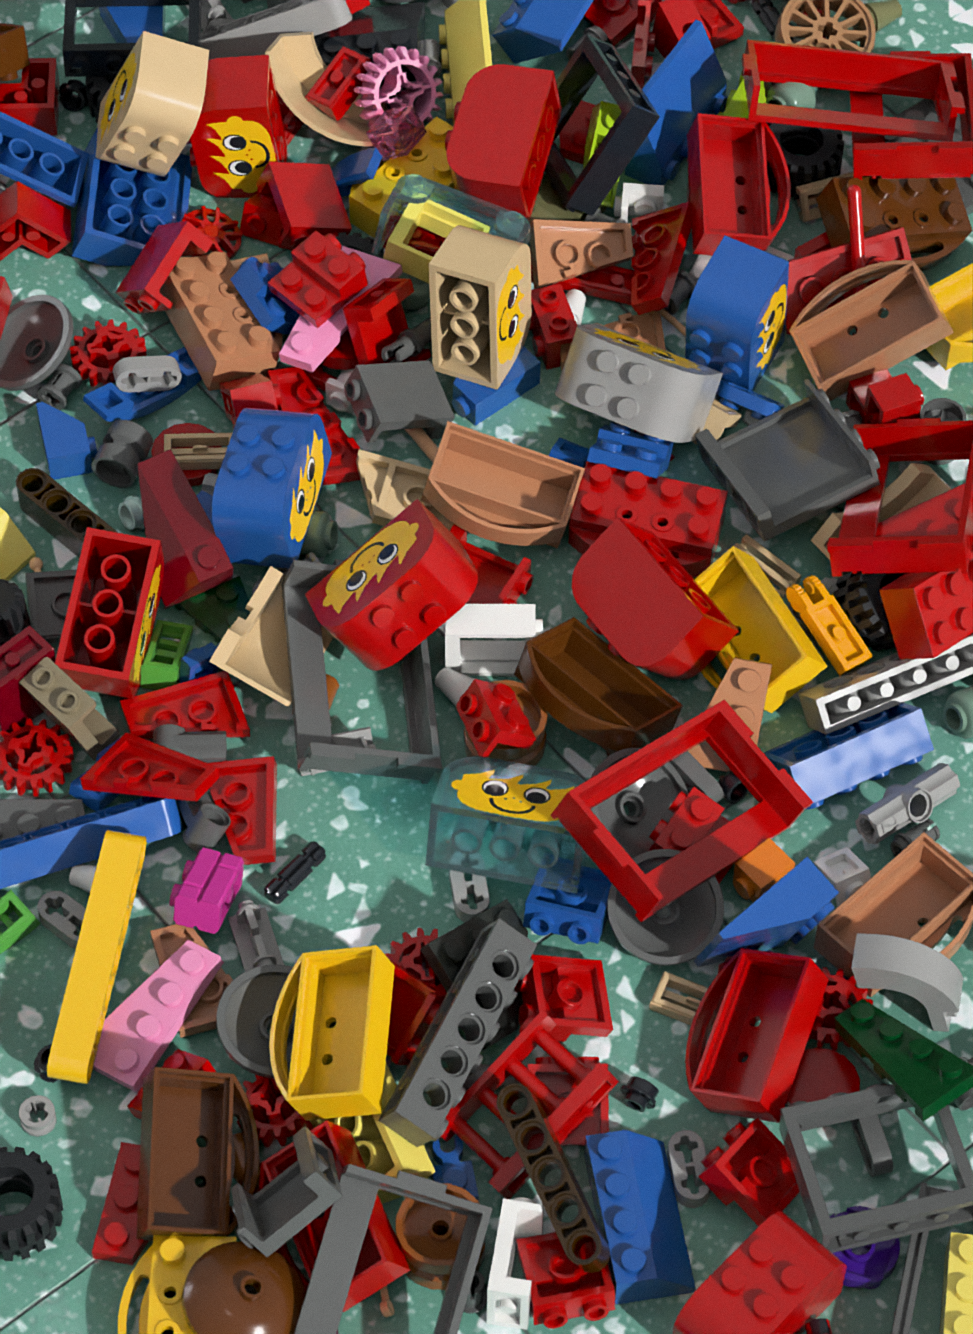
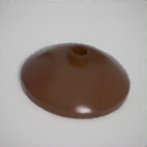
(217, 1298)

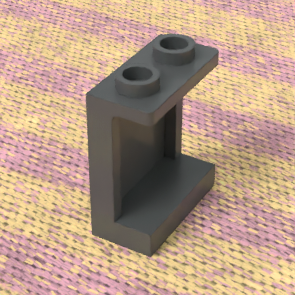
(398, 398)
(290, 1199)

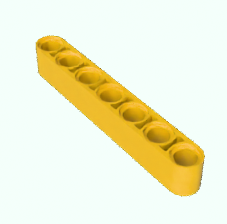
(96, 957)

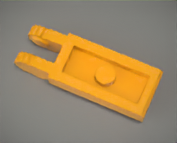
(828, 625)

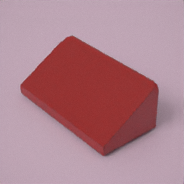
(334, 88)

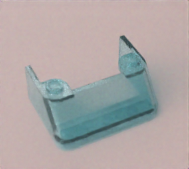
(417, 190)

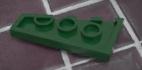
(911, 1062)

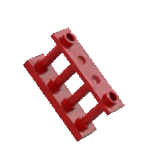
(563, 1113)

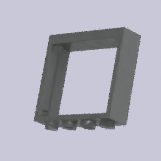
(885, 1221)

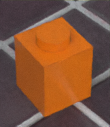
(761, 870)

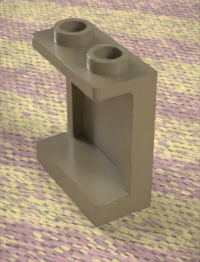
(69, 707)

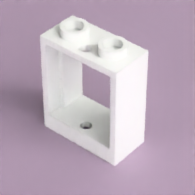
(489, 621)

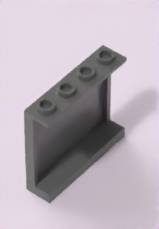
(791, 464)

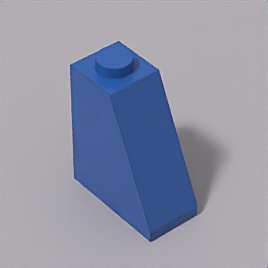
(129, 22)
(480, 402)

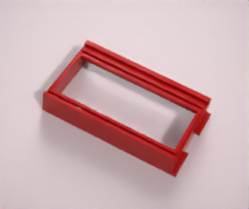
(852, 72)
(916, 159)
(905, 441)
(778, 808)

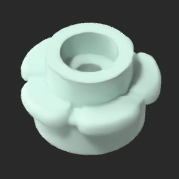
(131, 513)

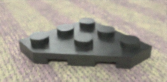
(450, 950)

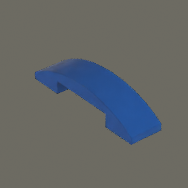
(119, 405)

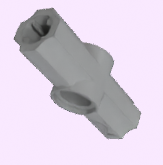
(907, 803)

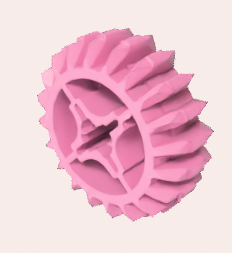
(389, 66)

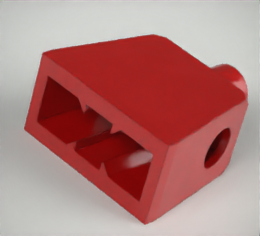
(672, 22)

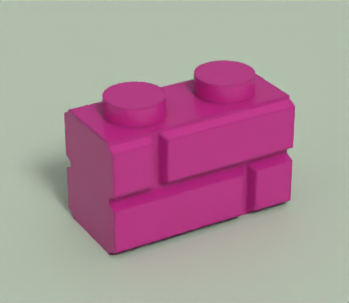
(207, 890)

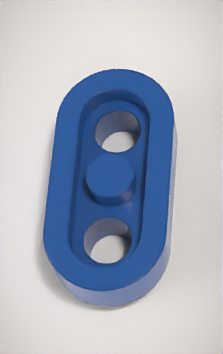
(734, 396)

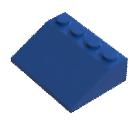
(681, 87)
(124, 206)
(780, 914)

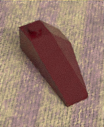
(188, 541)

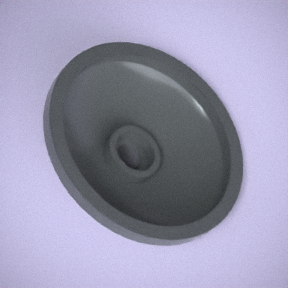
(34, 341)
(646, 801)
(674, 939)
(247, 1014)

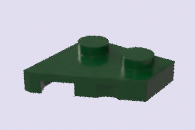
(217, 607)

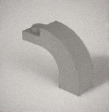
(912, 970)

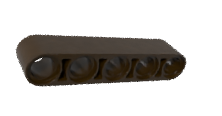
(56, 509)
(566, 1190)

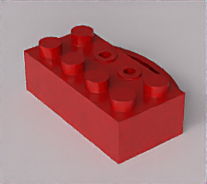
(718, 155)
(690, 510)
(751, 988)
(380, 1255)

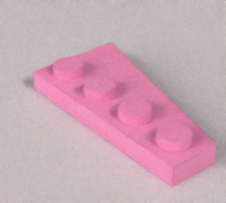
(309, 346)
(153, 1014)

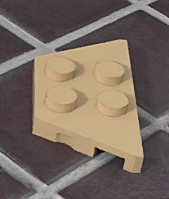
(392, 487)

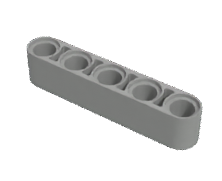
(257, 31)

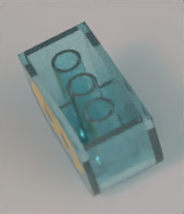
(499, 824)

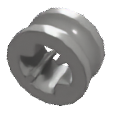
(41, 1127)

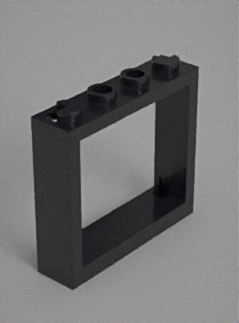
(108, 58)
(622, 140)

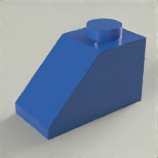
(65, 443)

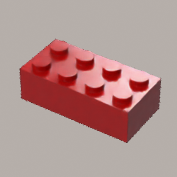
(929, 611)

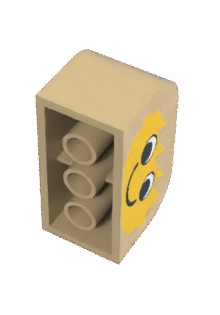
(152, 104)
(479, 305)

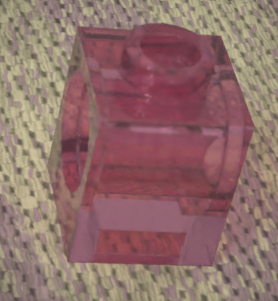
(396, 132)

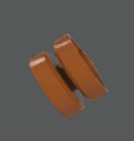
(537, 720)
(431, 1239)

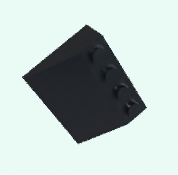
(375, 30)

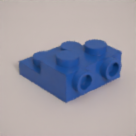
(267, 307)
(630, 450)
(570, 914)

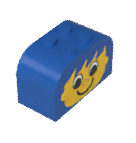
(738, 312)
(269, 485)

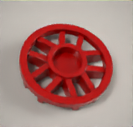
(215, 229)

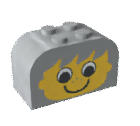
(637, 384)

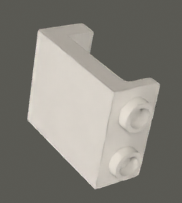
(506, 1296)

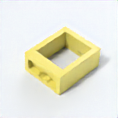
(431, 217)

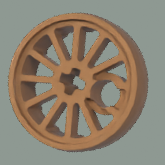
(816, 26)

